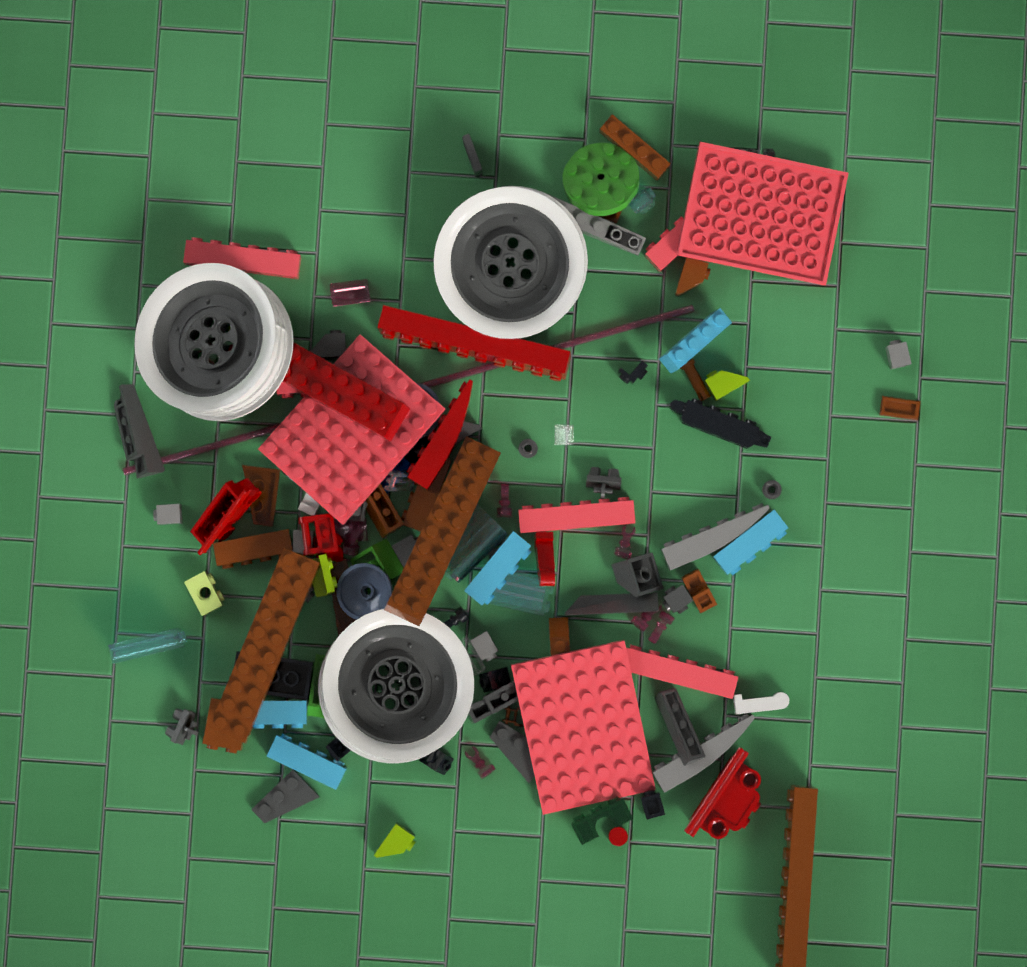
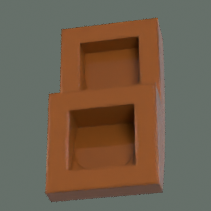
(699, 590)

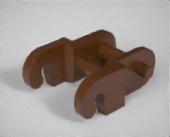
(508, 709)

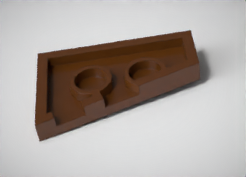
(268, 482)

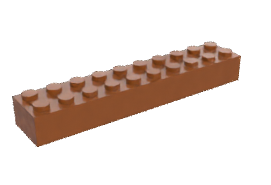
(442, 531)
(264, 646)
(797, 876)

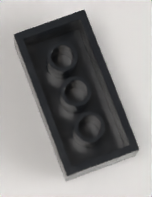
(291, 679)

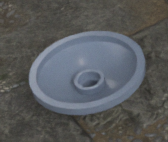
(353, 587)

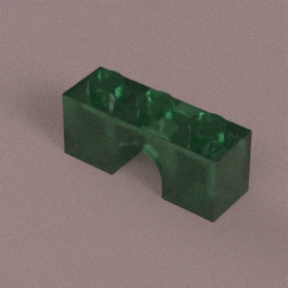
(585, 825)

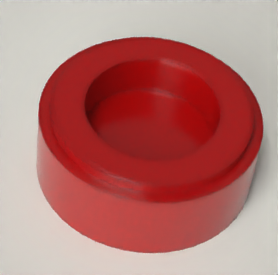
(618, 836)

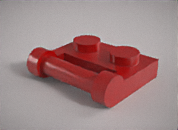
(324, 531)

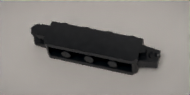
(720, 425)

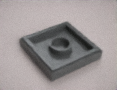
(472, 155)

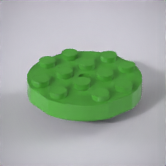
(601, 179)

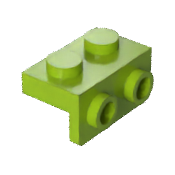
(323, 582)

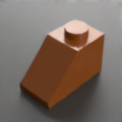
(692, 275)
(559, 635)

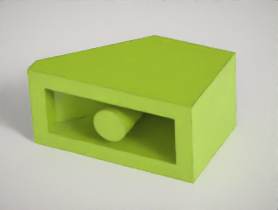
(724, 383)
(396, 842)

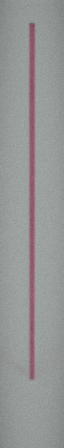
(433, 382)

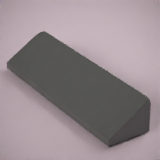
(679, 726)

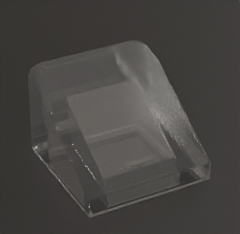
(564, 434)

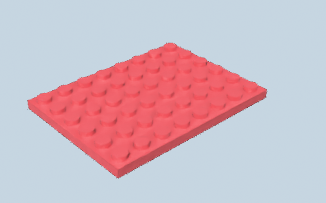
(762, 213)
(338, 458)
(583, 727)

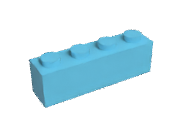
(695, 340)
(750, 542)
(497, 568)
(282, 713)
(306, 761)

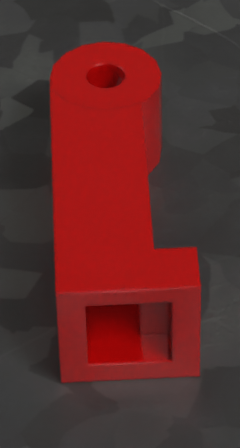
(545, 558)

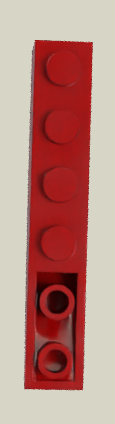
(441, 441)

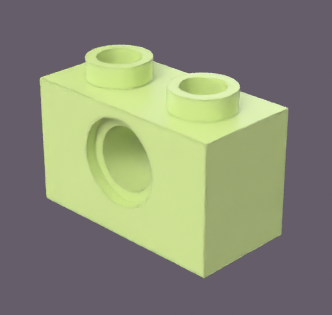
(195, 586)

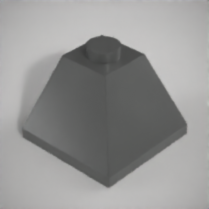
(638, 575)

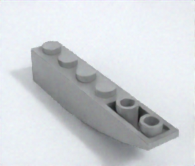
(605, 230)
(709, 538)
(674, 771)

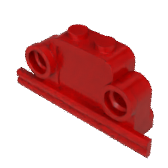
(223, 512)
(728, 799)

